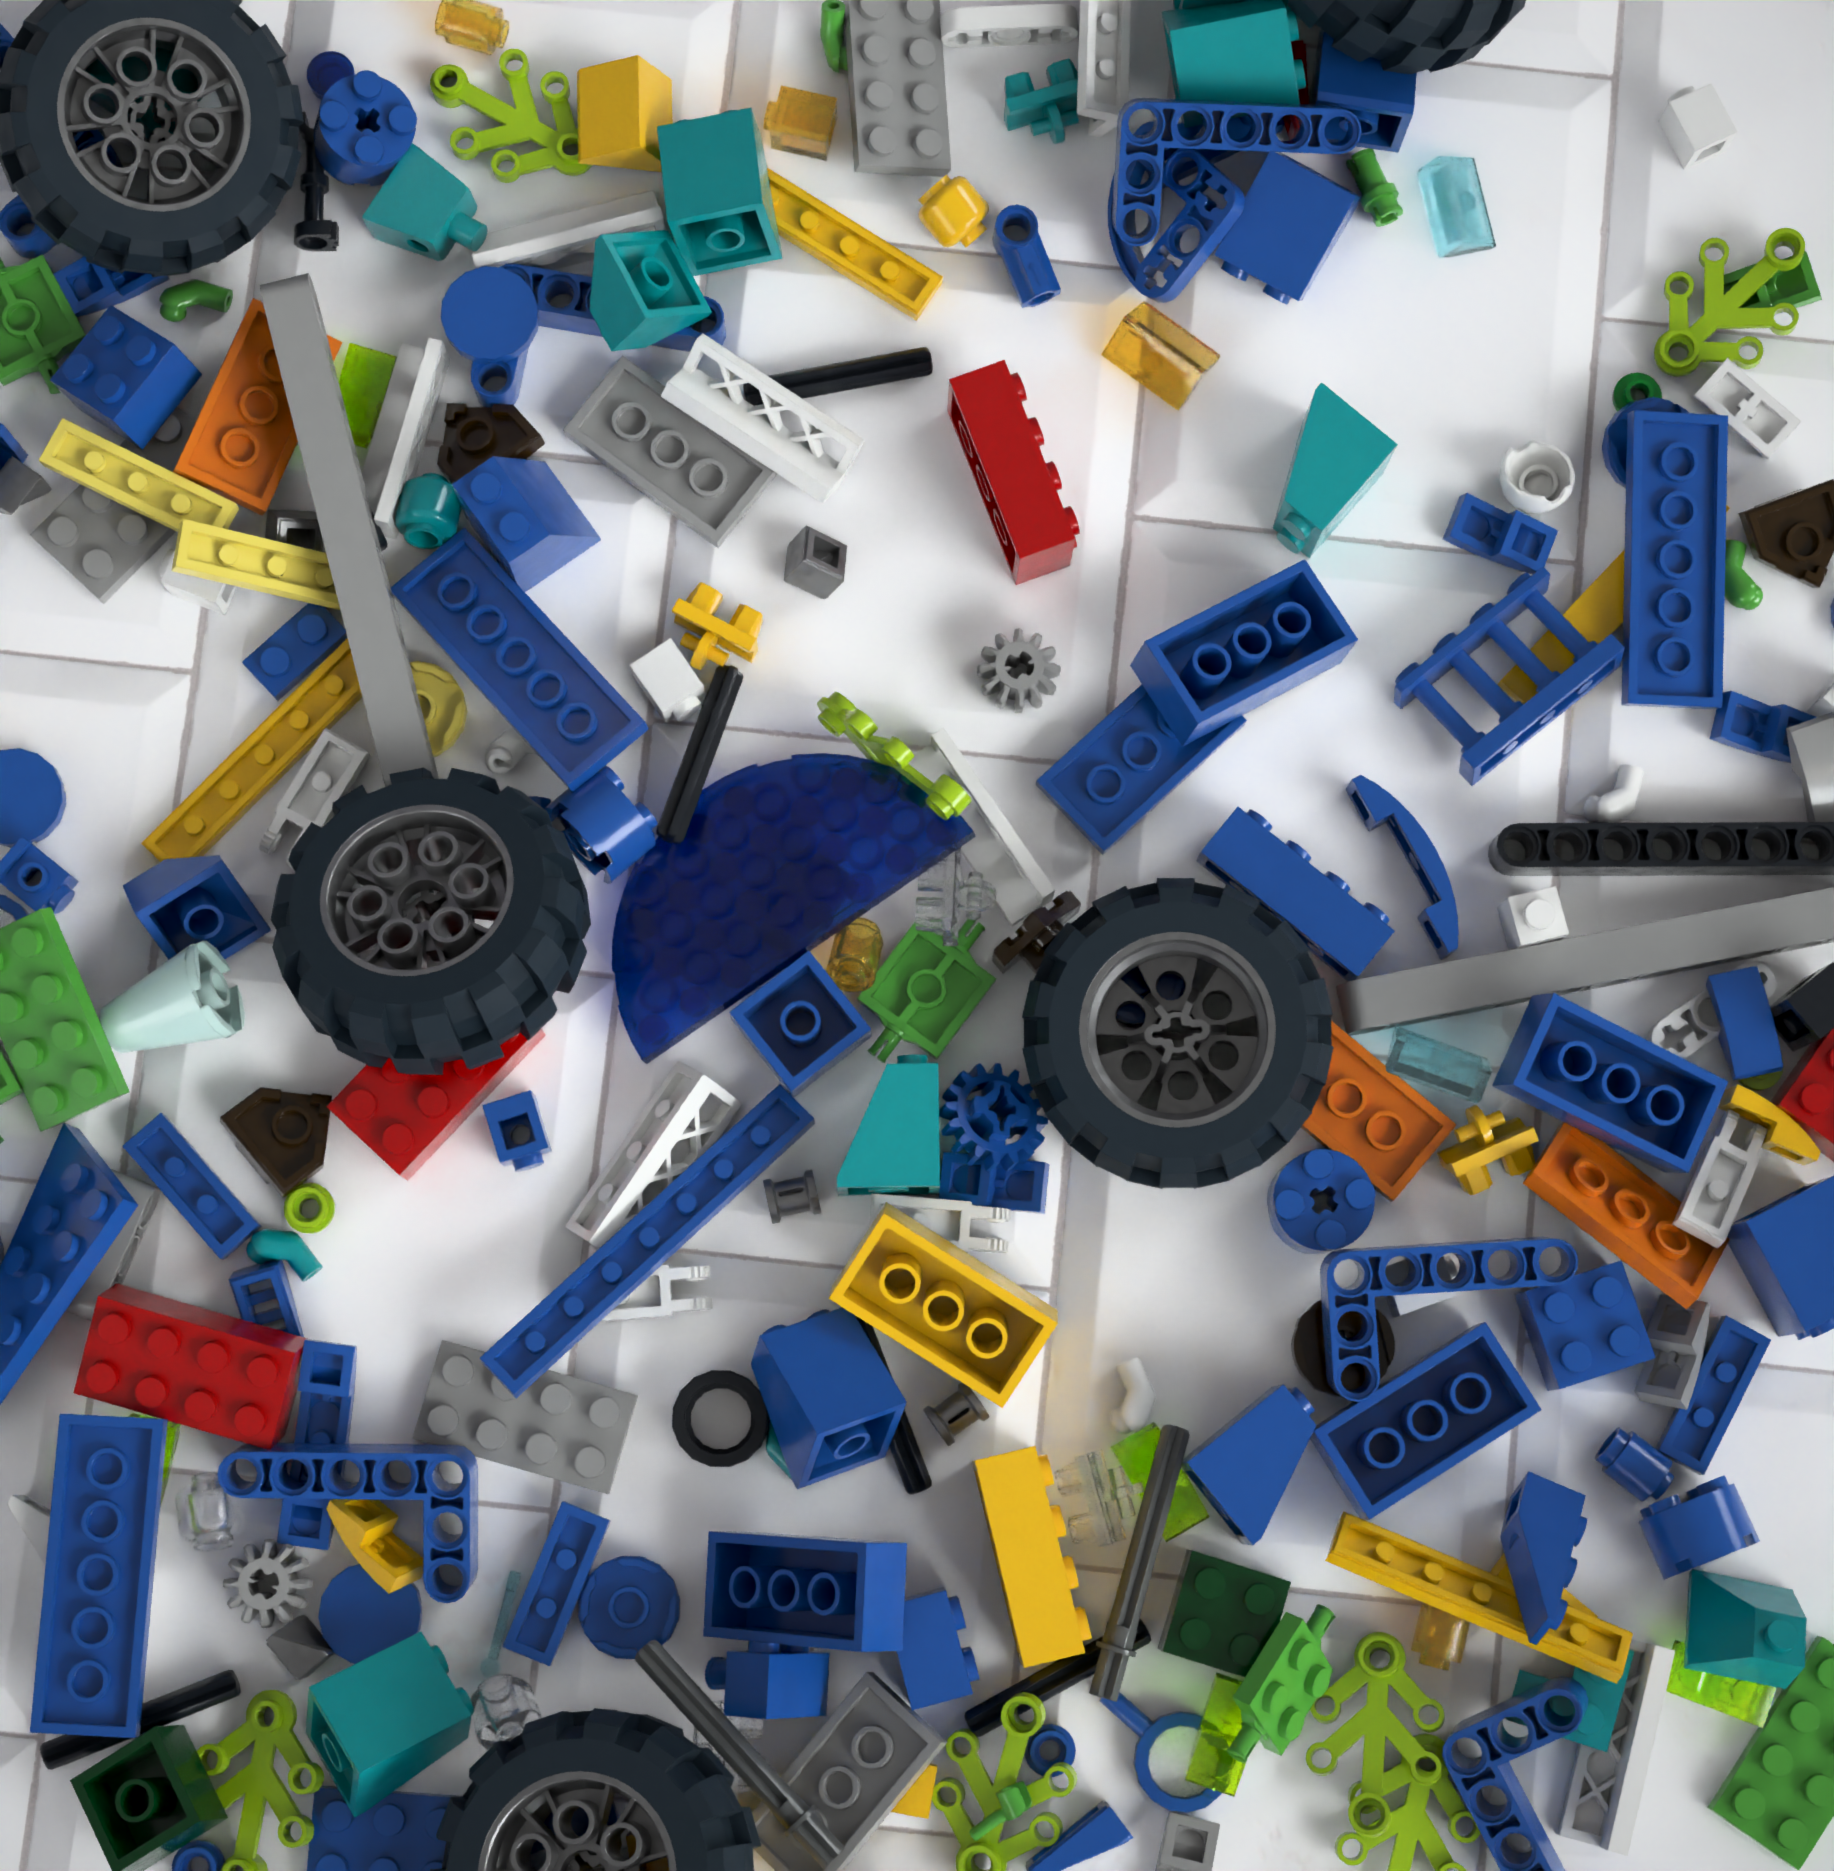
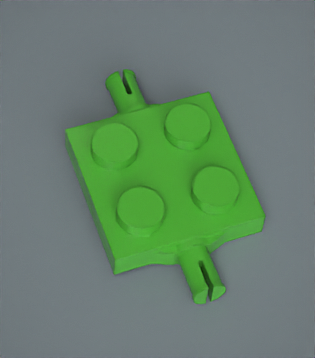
(34, 322)
(926, 991)
(1283, 1684)

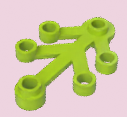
(518, 123)
(1724, 310)
(842, 716)
(1376, 1724)
(260, 1780)
(985, 1790)
(1410, 1820)

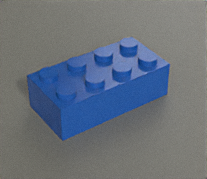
(1243, 652)
(1610, 1083)
(1424, 1421)
(805, 1591)

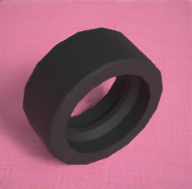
(682, 1418)

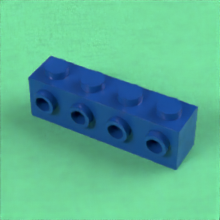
(1293, 890)

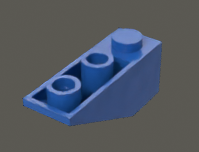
(1538, 1544)

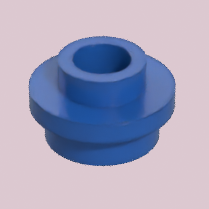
(1049, 1732)
(198, 1848)

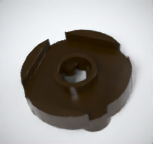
(1309, 1348)

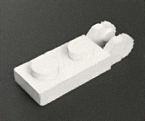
(319, 782)
(1720, 1182)
(948, 1219)
(654, 1295)

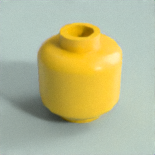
(953, 211)

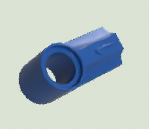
(1025, 259)

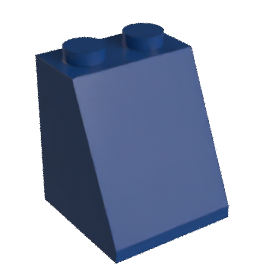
(1377, 97)
(1286, 227)
(524, 517)
(1790, 1259)
(826, 1395)
(1252, 1460)

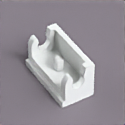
(1749, 408)

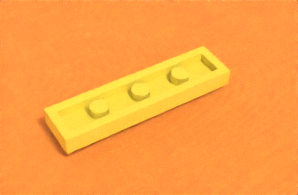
(133, 479)
(254, 563)

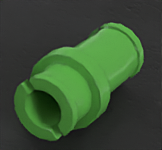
(1377, 194)

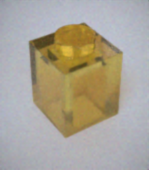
(801, 122)

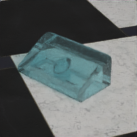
(1455, 206)
(1438, 1065)

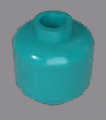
(427, 511)

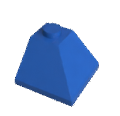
(193, 903)

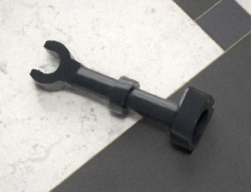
(314, 232)

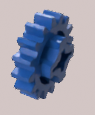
(992, 1117)

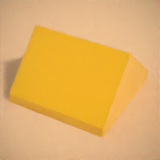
(620, 113)

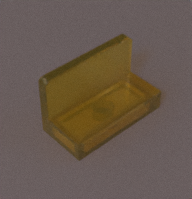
(1160, 354)

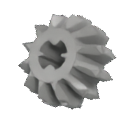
(1009, 656)
(269, 1563)

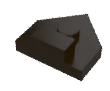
(483, 432)
(1794, 532)
(1036, 934)
(281, 1135)

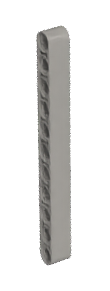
(347, 526)
(1587, 962)

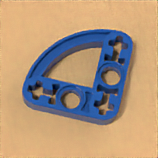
(1198, 213)

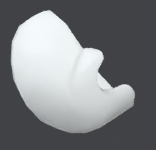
(1536, 477)

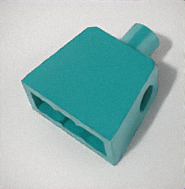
(424, 209)

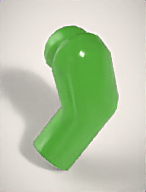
(833, 34)
(191, 293)
(1739, 586)

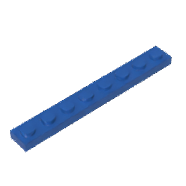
(647, 1241)

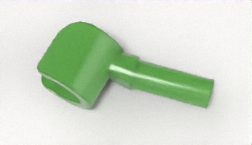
(1013, 1800)

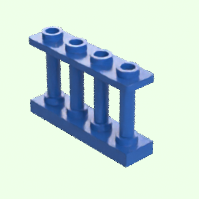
(1517, 720)

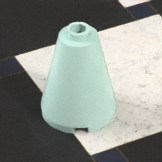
(176, 1004)

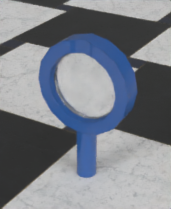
(1164, 1755)

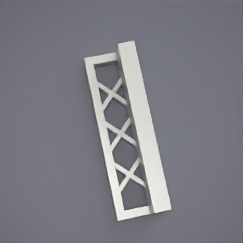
(1103, 62)
(569, 236)
(403, 427)
(759, 428)
(997, 847)
(647, 1155)
(1631, 1759)

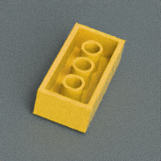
(944, 1305)
(1029, 1556)

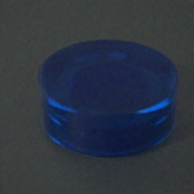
(326, 70)

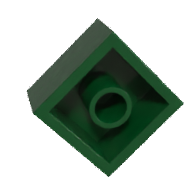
(1222, 1613)
(148, 1798)

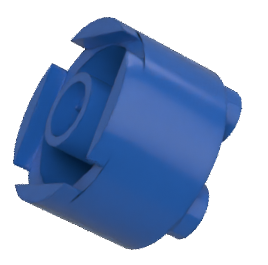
(367, 104)
(604, 825)
(1348, 1193)
(1698, 1529)

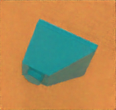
(642, 289)
(1744, 1630)

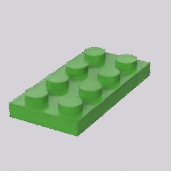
(52, 1024)
(1785, 1776)

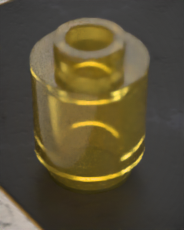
(472, 25)
(855, 956)
(1439, 1637)

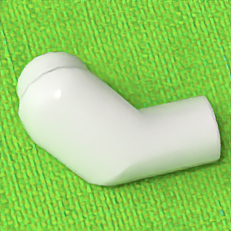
(506, 752)
(1618, 802)
(1138, 1400)

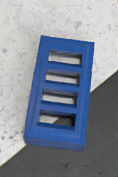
(281, 1291)
(1086, 1838)

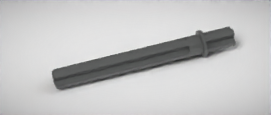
(1139, 1563)
(739, 1754)

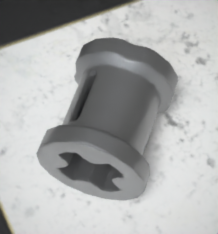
(792, 1196)
(956, 1413)

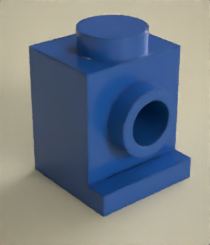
(22, 864)
(507, 1115)

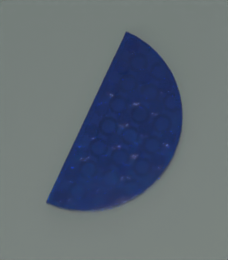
(760, 880)

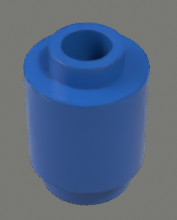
(1635, 1464)

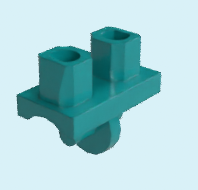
(1045, 108)

